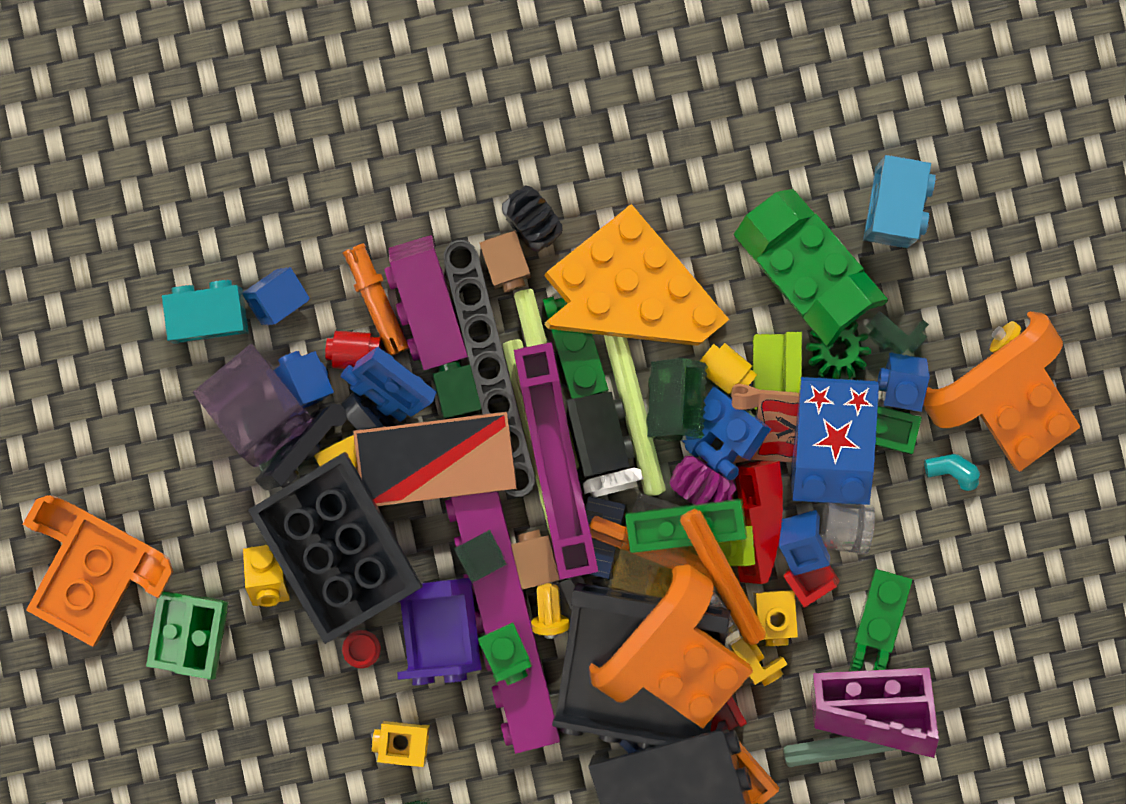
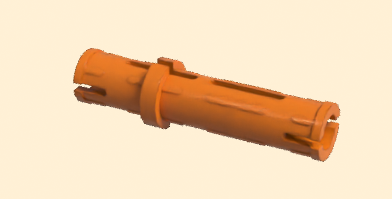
(375, 298)

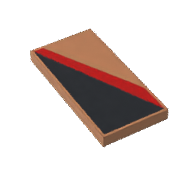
(436, 459)

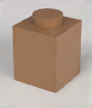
(505, 261)
(534, 559)

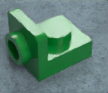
(506, 654)

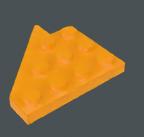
(631, 287)

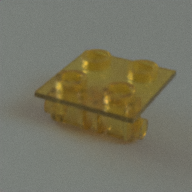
(649, 570)

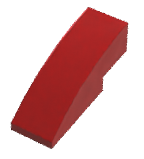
(762, 497)

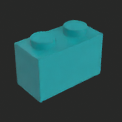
(205, 312)

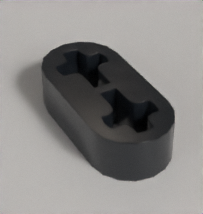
(364, 413)

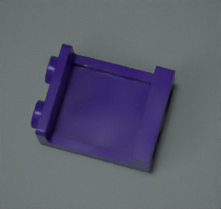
(440, 632)

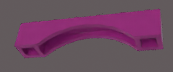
(555, 460)

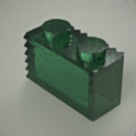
(676, 399)

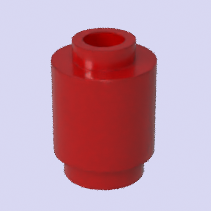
(349, 347)

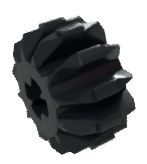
(532, 218)

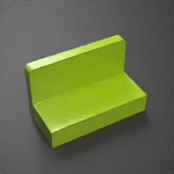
(777, 361)

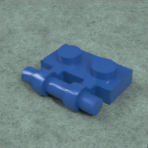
(388, 385)
(736, 428)

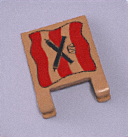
(778, 412)

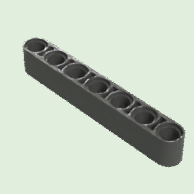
(489, 349)

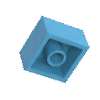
(898, 202)

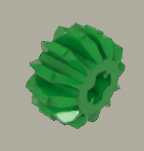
(850, 354)

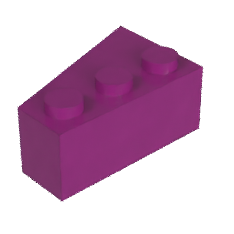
(425, 303)
(878, 707)

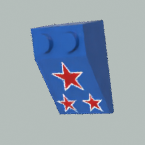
(835, 441)

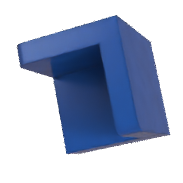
(276, 296)
(802, 543)

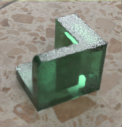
(481, 556)

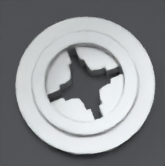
(613, 482)

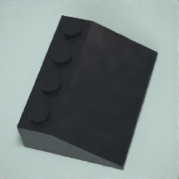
(335, 548)

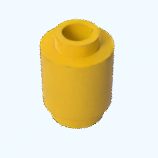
(727, 368)

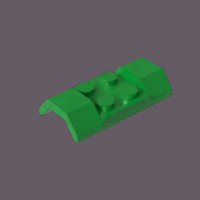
(808, 264)

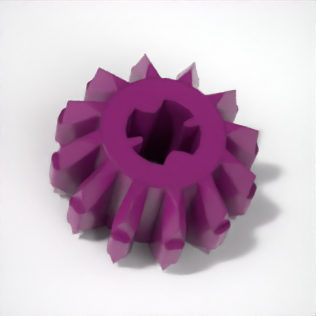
(700, 483)

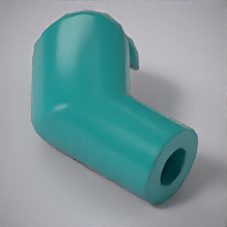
(957, 467)

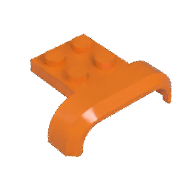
(1011, 396)
(90, 569)
(675, 656)

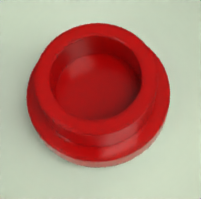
(361, 649)

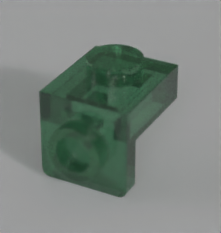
(887, 334)

